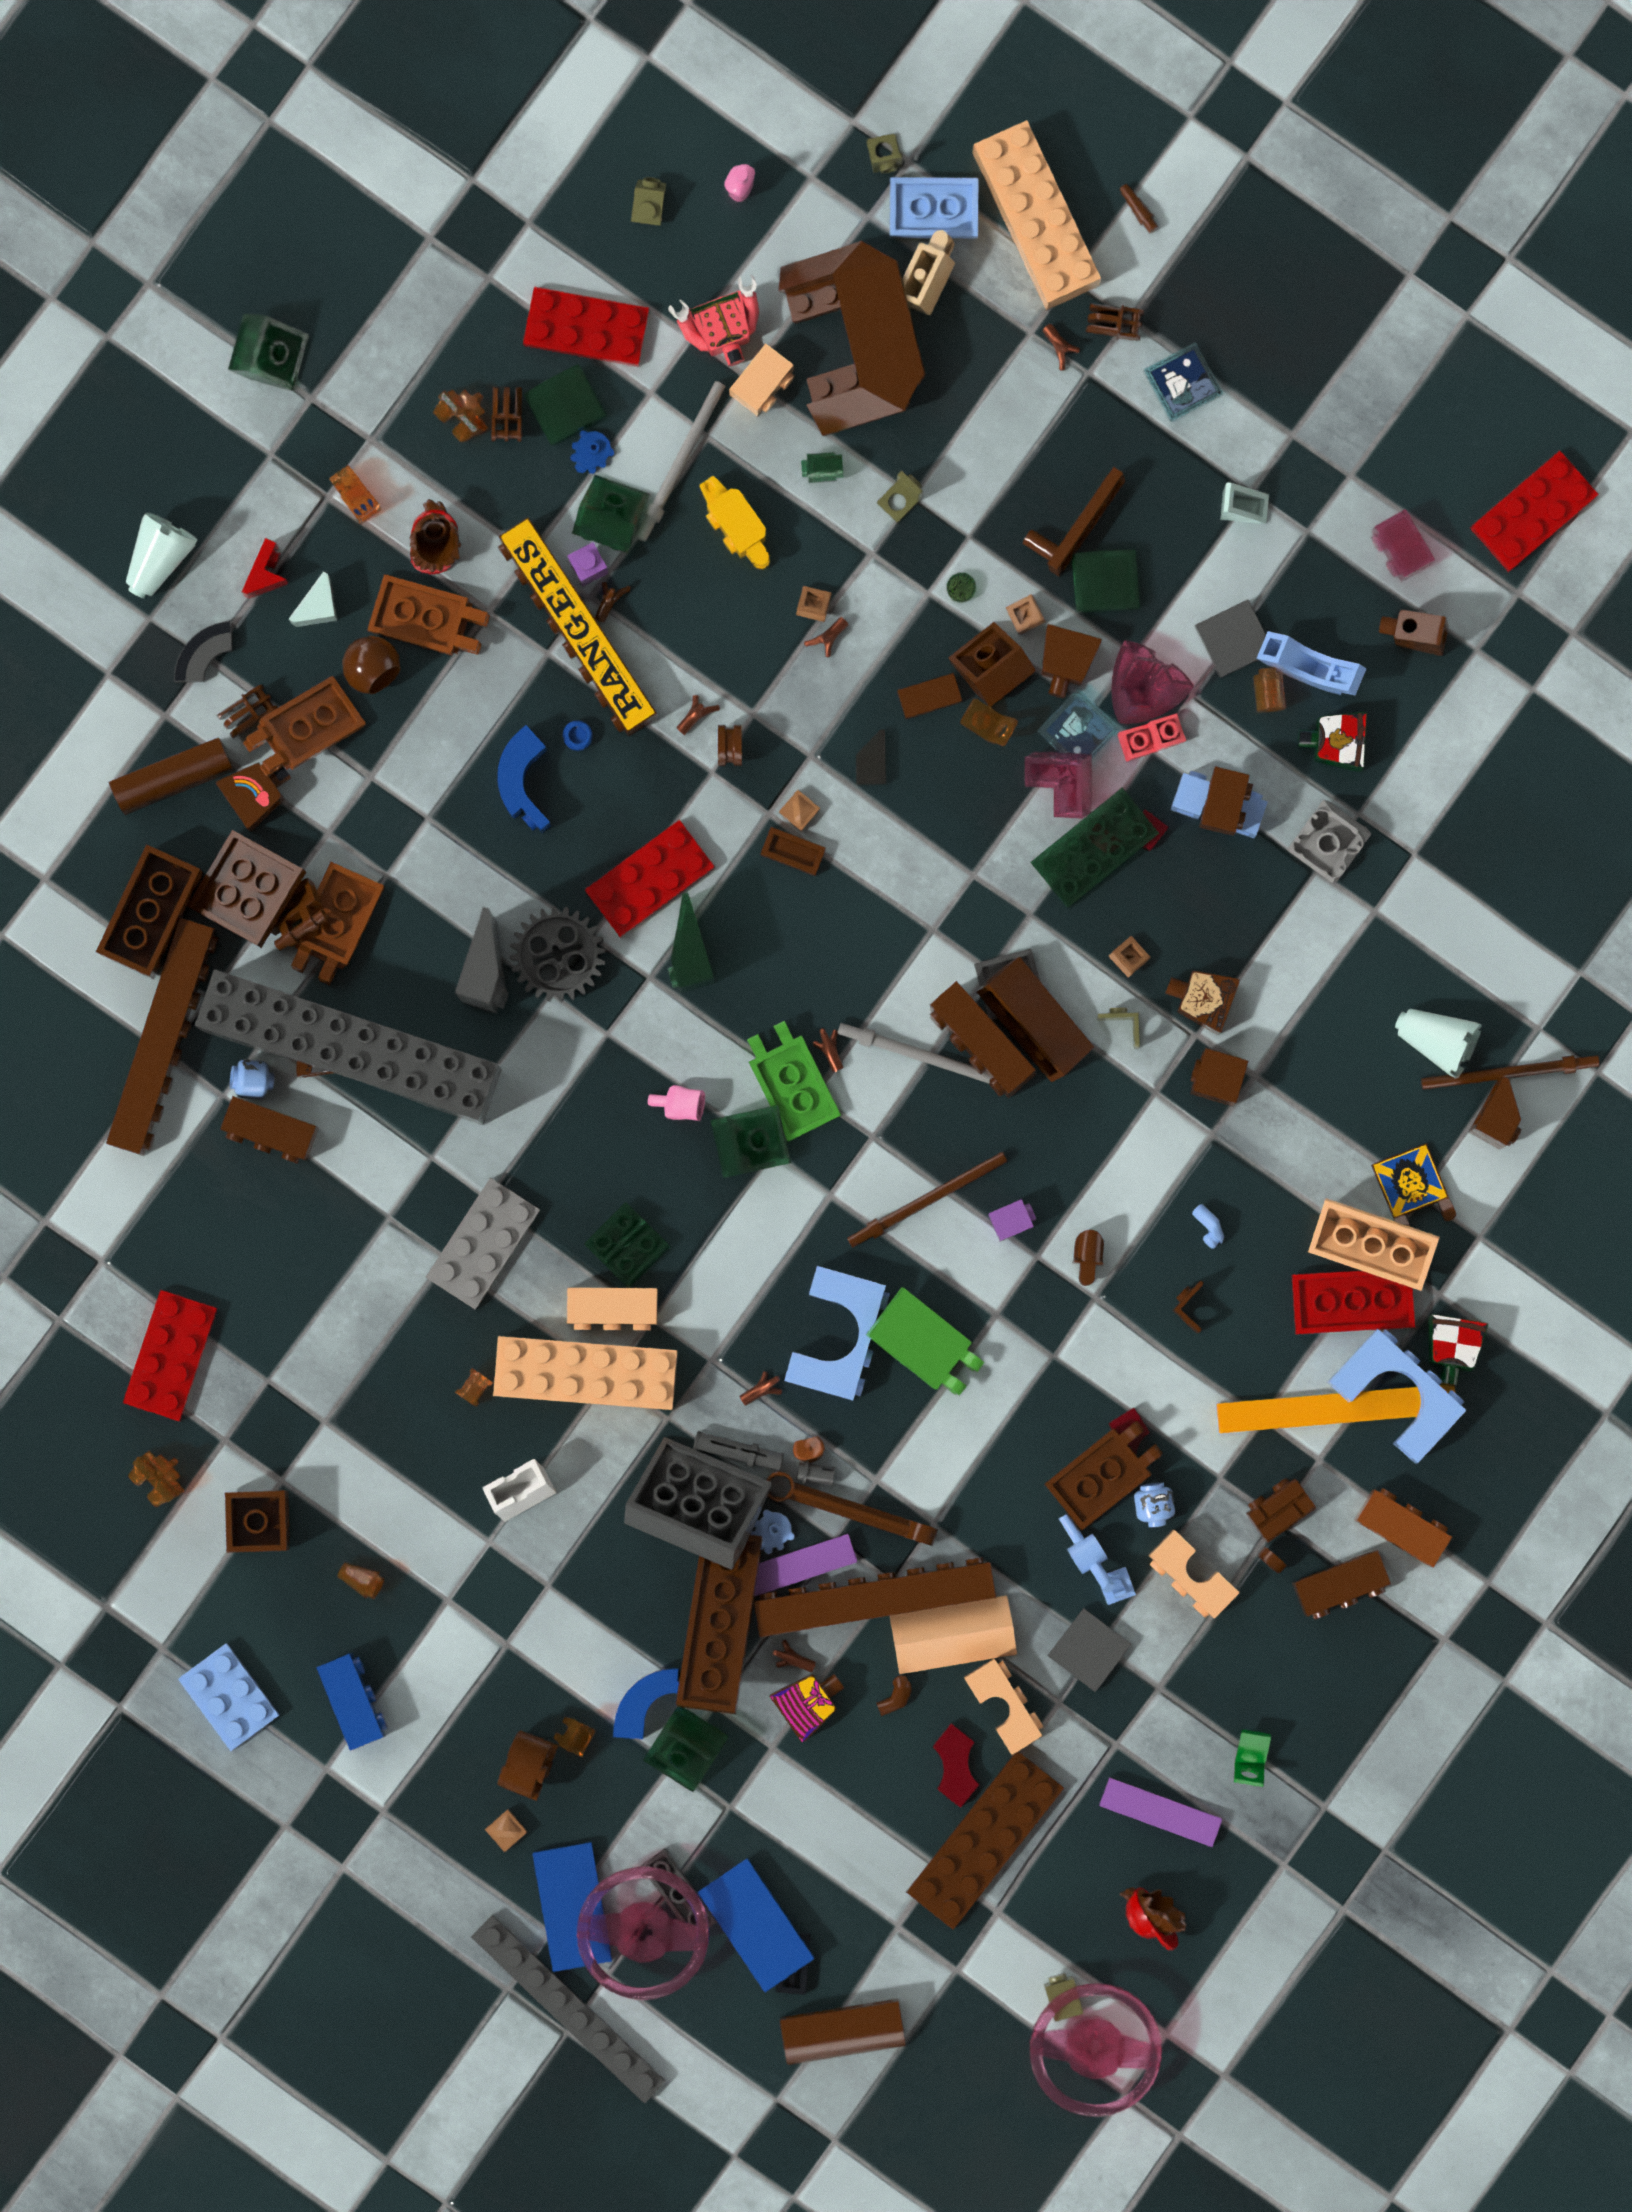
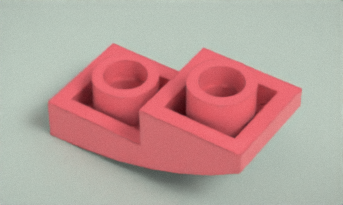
(1151, 737)

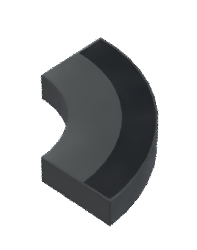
(201, 651)

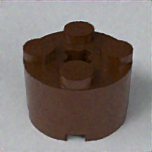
(527, 1765)

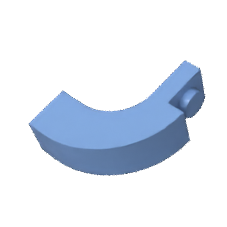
(1310, 666)

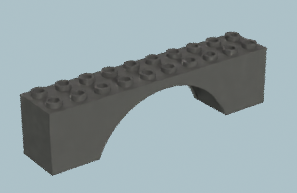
(348, 1046)

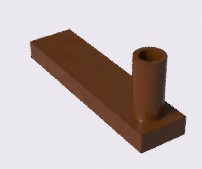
(1061, 555)

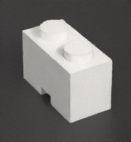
(519, 1490)

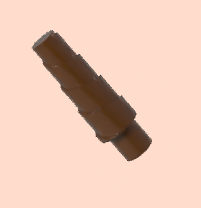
(1138, 208)

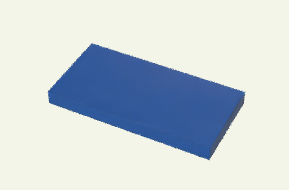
(564, 1883)
(756, 1925)

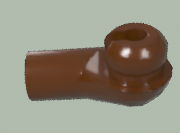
(899, 1696)

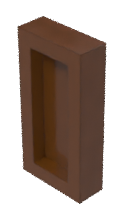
(929, 696)
(793, 851)

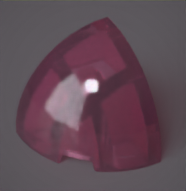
(1145, 685)

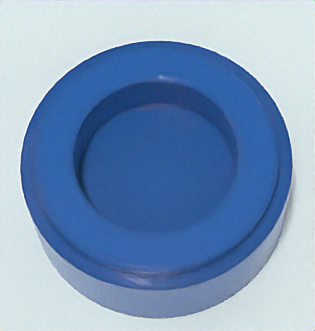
(577, 735)

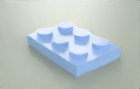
(933, 204)
(228, 1697)

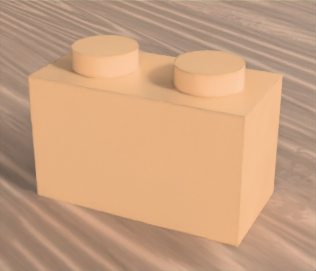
(762, 380)

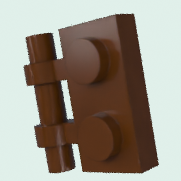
(300, 906)

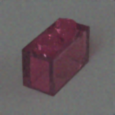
(1402, 546)

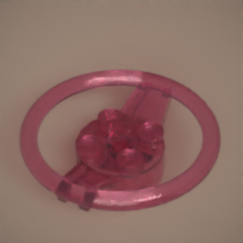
(620, 1927)
(1116, 2051)

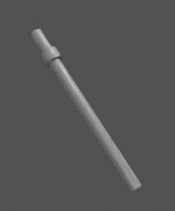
(654, 511)
(868, 1037)

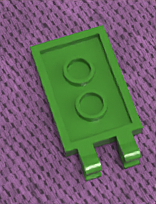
(793, 1083)
(923, 1342)

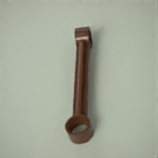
(856, 1511)

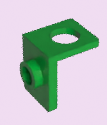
(1251, 1757)

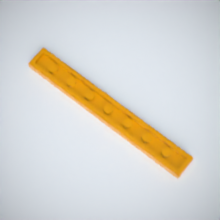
(1319, 1410)

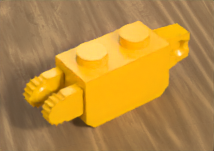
(737, 521)

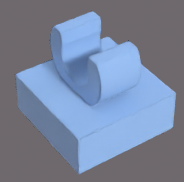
(1123, 1586)

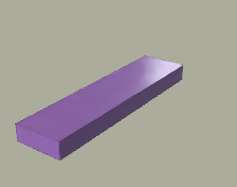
(804, 1564)
(1160, 1812)

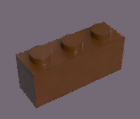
(268, 1130)
(1342, 1584)

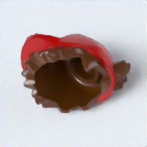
(434, 539)
(1154, 1916)

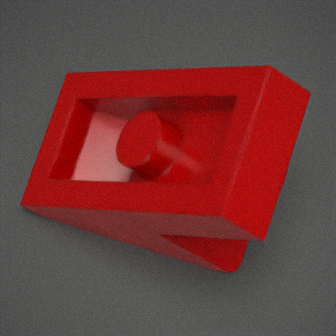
(259, 578)

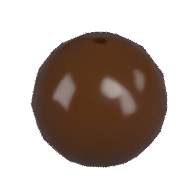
(370, 664)

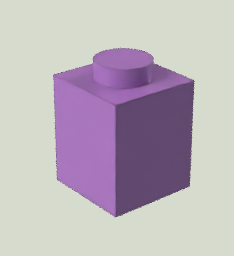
(587, 564)
(1012, 1219)

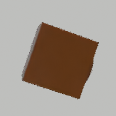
(1218, 1077)

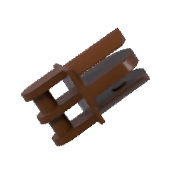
(1114, 321)
(507, 417)
(247, 711)
(1089, 1254)

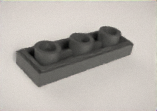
(679, 1906)

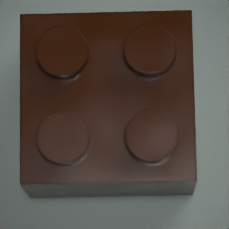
(257, 1521)

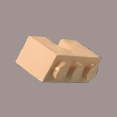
(1172, 1557)
(992, 1681)

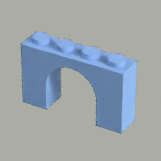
(843, 1375)
(1437, 1408)

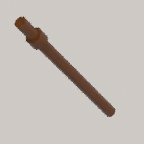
(1567, 1065)
(876, 1227)

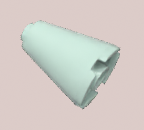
(156, 554)
(1440, 1038)

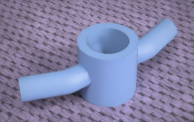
(1087, 1553)

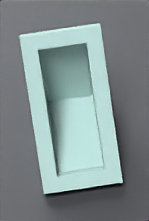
(1244, 504)
(317, 605)

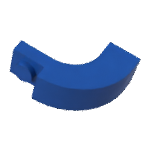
(513, 765)
(636, 1702)

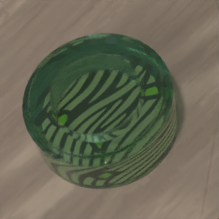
(961, 587)

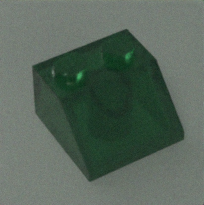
(268, 351)
(610, 513)
(750, 1141)
(685, 1748)

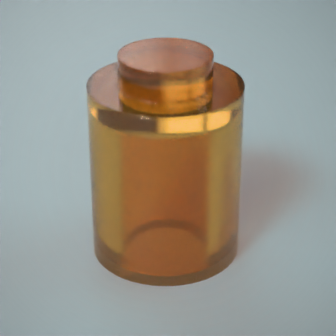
(1269, 690)

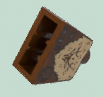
(1204, 998)

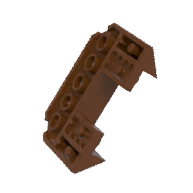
(878, 328)

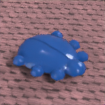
(591, 451)

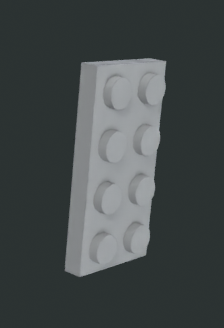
(483, 1243)

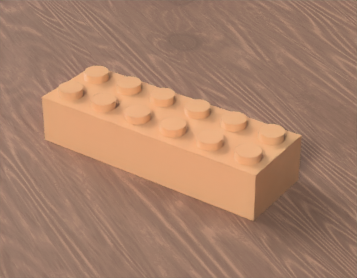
(1036, 215)
(585, 1373)

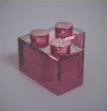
(1068, 775)

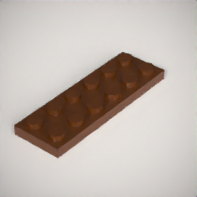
(719, 1632)
(984, 1840)

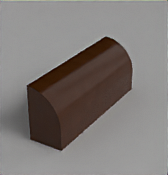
(171, 776)
(1035, 1019)
(842, 2031)

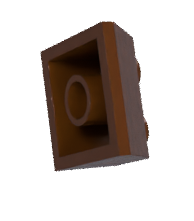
(992, 664)
(1498, 1117)

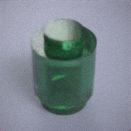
(822, 467)

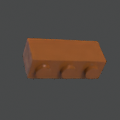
(1403, 1527)

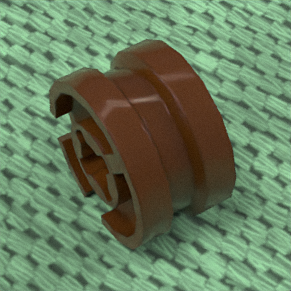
(730, 745)

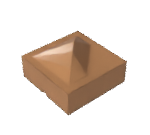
(813, 603)
(1025, 614)
(799, 810)
(1129, 956)
(506, 1830)

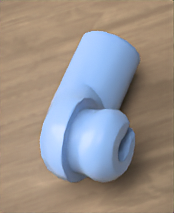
(1212, 1224)

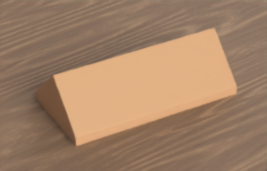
(1373, 1244)
(953, 1634)

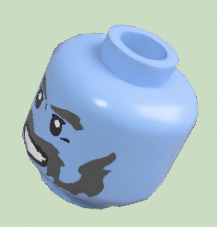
(251, 1079)
(1154, 1504)

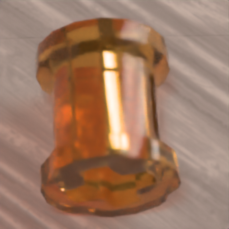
(474, 1387)

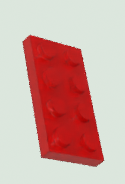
(586, 326)
(1534, 511)
(649, 878)
(1350, 1303)
(170, 1355)

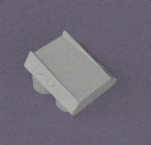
(1329, 841)

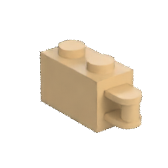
(929, 272)

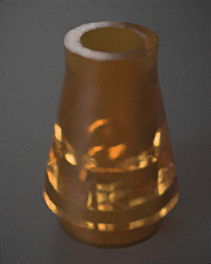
(362, 1580)

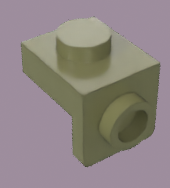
(648, 201)

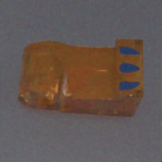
(355, 494)

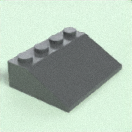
(482, 975)
(697, 1503)

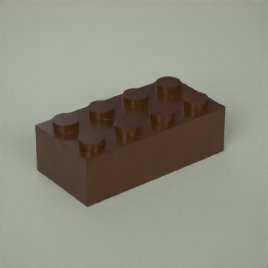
(149, 911)
(982, 1039)

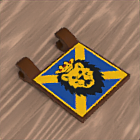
(1412, 1183)

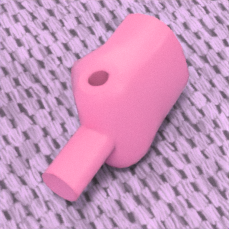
(740, 182)
(680, 1103)

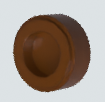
(1271, 1560)

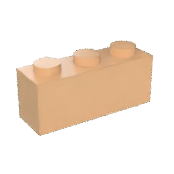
(612, 1308)

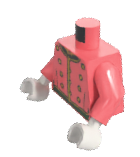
(721, 323)

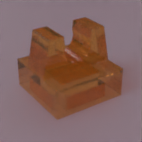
(576, 1737)

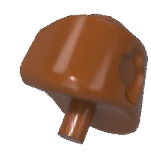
(809, 1449)

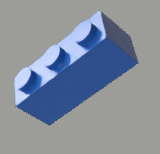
(352, 1701)

